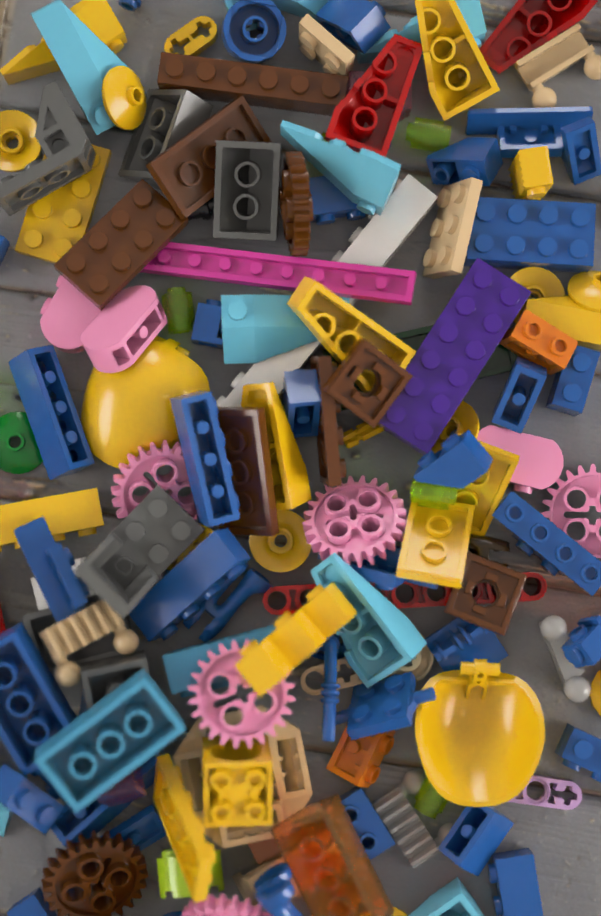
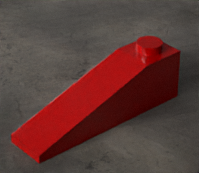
(529, 27)
(376, 100)

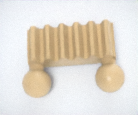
(552, 59)
(81, 630)

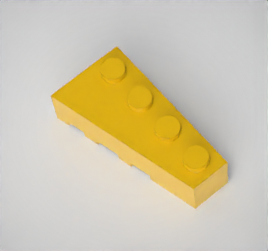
(341, 325)
(63, 515)

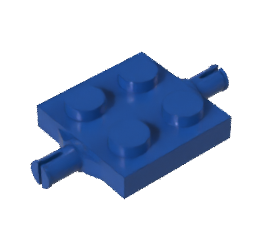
(383, 706)

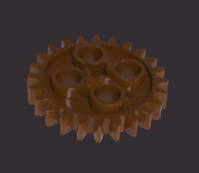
(296, 203)
(94, 876)

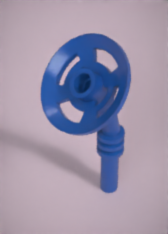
(330, 647)

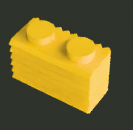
(531, 173)

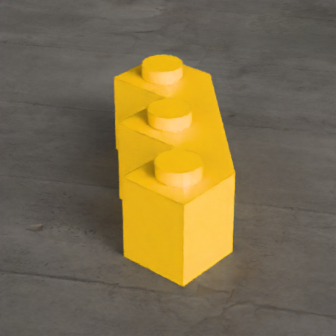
(294, 638)

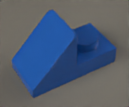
(581, 150)

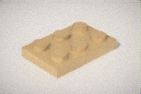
(452, 228)

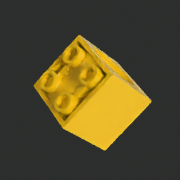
(236, 783)

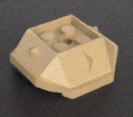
(289, 778)

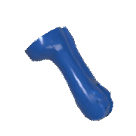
(251, 584)
(275, 891)

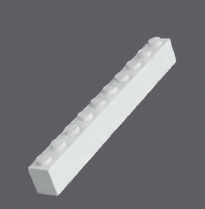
(369, 246)

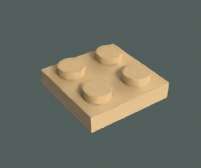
(324, 47)

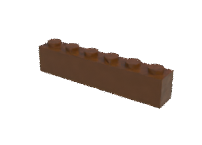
(258, 83)

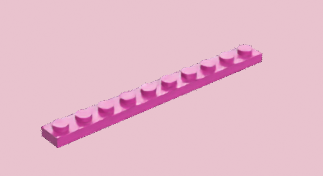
(283, 272)

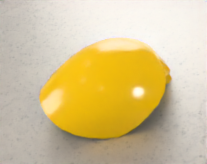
(135, 404)
(479, 734)

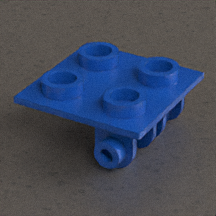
(464, 642)

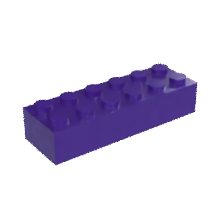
(454, 355)

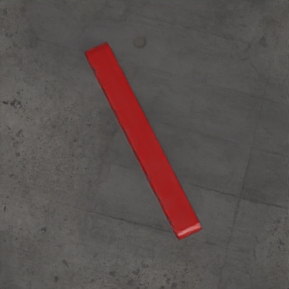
(419, 596)

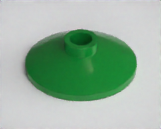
(27, 455)

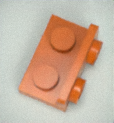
(539, 342)
(360, 758)

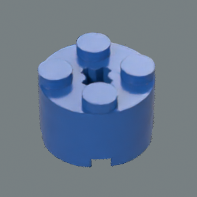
(268, 21)

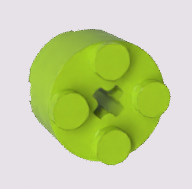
(172, 879)

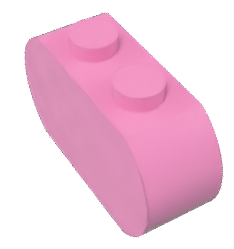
(67, 317)
(124, 329)
(539, 458)

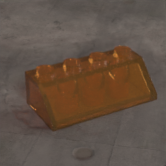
(330, 862)

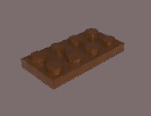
(188, 167)
(121, 244)
(330, 435)
(251, 470)

